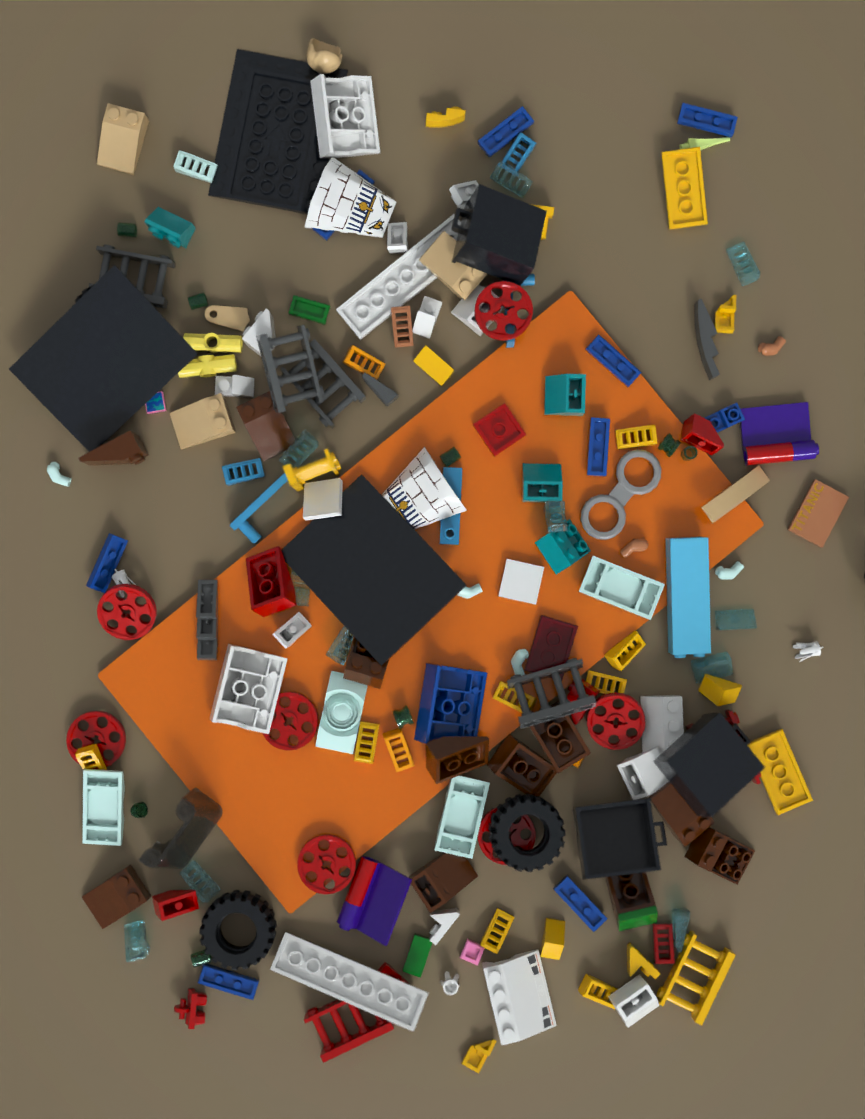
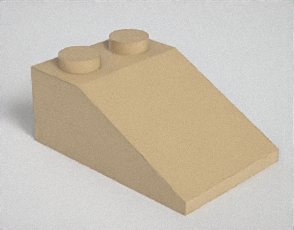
(121, 138)
(456, 276)
(202, 421)

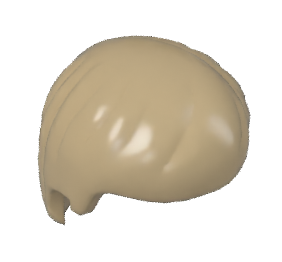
(323, 56)

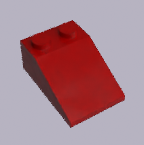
(269, 582)

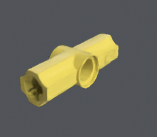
(225, 343)
(209, 366)

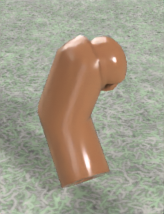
(771, 349)
(634, 546)

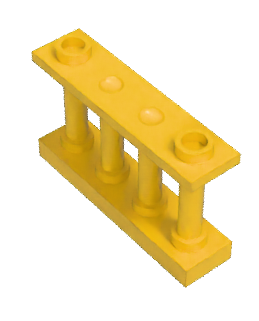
(299, 476)
(707, 993)

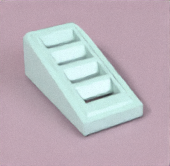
(182, 156)

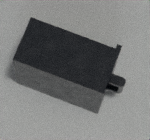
(498, 235)
(709, 764)
(617, 838)

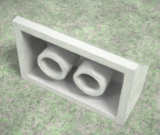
(662, 721)

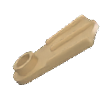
(229, 317)

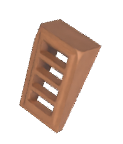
(402, 343)

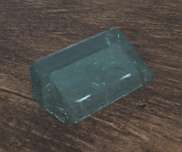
(735, 619)
(715, 665)

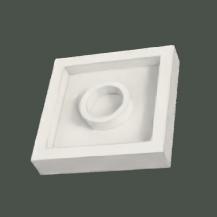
(322, 499)
(521, 581)

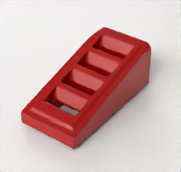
(656, 952)

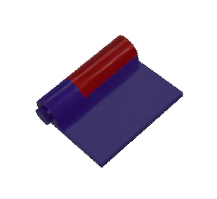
(777, 434)
(374, 900)

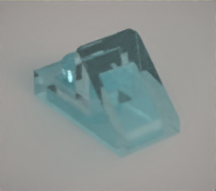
(555, 516)
(135, 941)

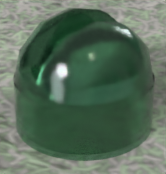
(139, 810)

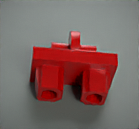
(192, 1016)

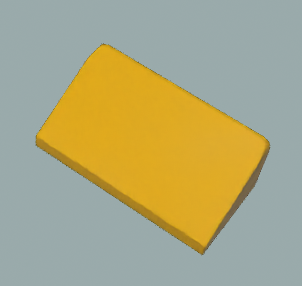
(433, 365)

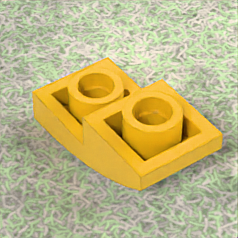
(453, 116)

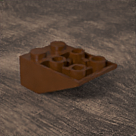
(363, 667)
(720, 854)
(442, 879)

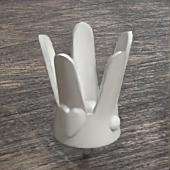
(121, 576)
(808, 650)
(450, 985)

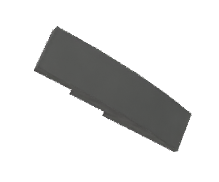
(705, 332)
(207, 620)

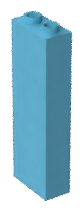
(688, 596)

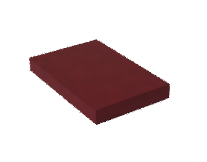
(550, 644)

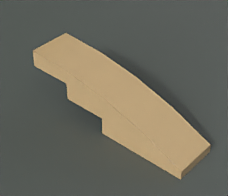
(735, 494)

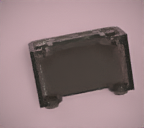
(199, 818)

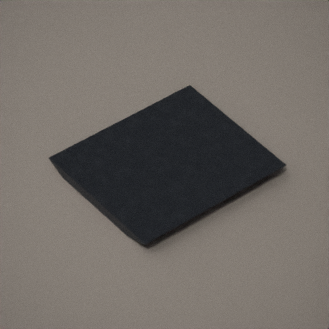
(269, 134)
(103, 360)
(373, 571)

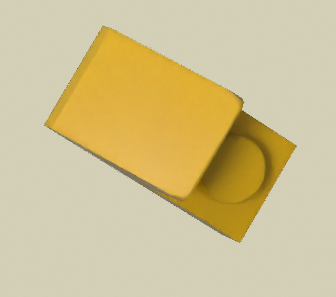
(636, 959)

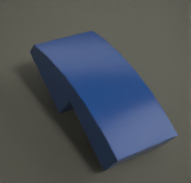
(726, 417)

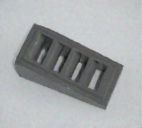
(384, 393)

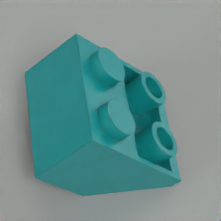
(170, 226)
(565, 394)
(541, 482)
(563, 548)

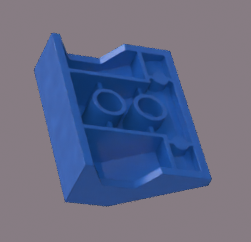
(449, 702)

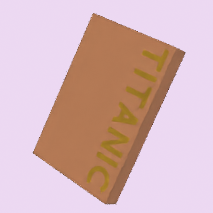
(818, 513)

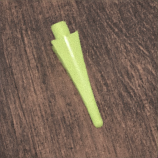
(703, 143)

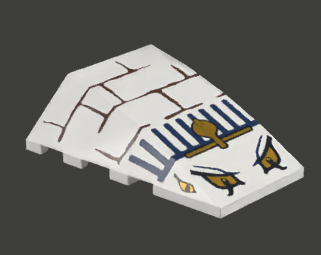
(348, 203)
(422, 493)

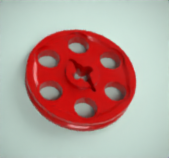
(500, 319)
(125, 620)
(610, 714)
(298, 720)
(103, 733)
(515, 838)
(325, 873)

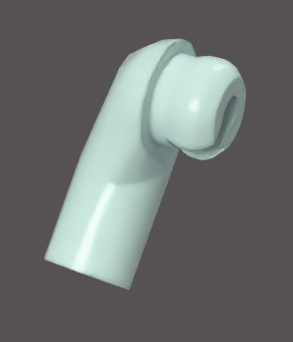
(53, 471)
(729, 573)
(470, 592)
(517, 660)

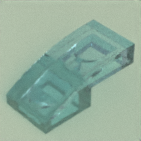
(302, 591)

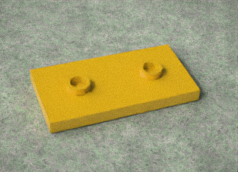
(684, 188)
(781, 772)

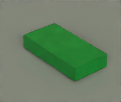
(309, 309)
(417, 955)

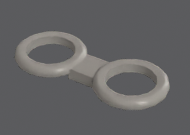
(621, 494)

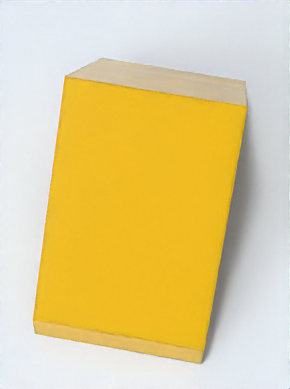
(719, 690)
(553, 939)

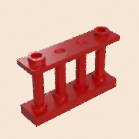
(348, 1041)

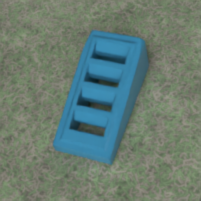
(521, 137)
(234, 466)

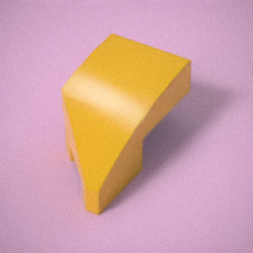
(725, 316)
(477, 1055)

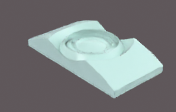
(621, 587)
(341, 714)
(103, 807)
(461, 816)

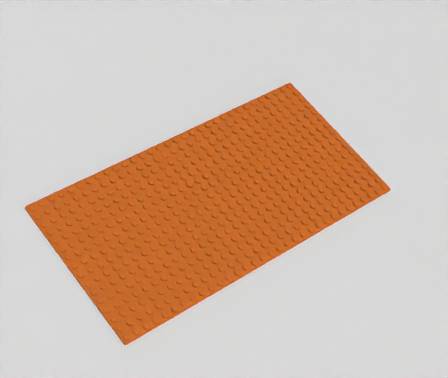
(284, 797)

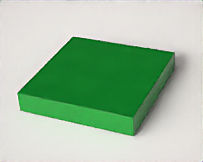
(637, 918)

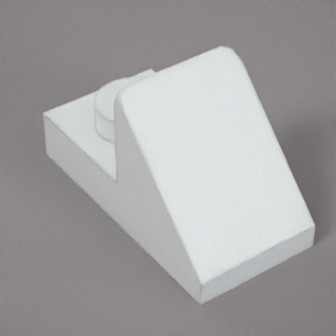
(462, 192)
(397, 238)
(426, 317)
(235, 386)
(292, 630)
(445, 918)

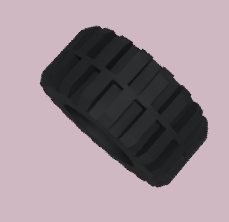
(545, 850)
(224, 951)

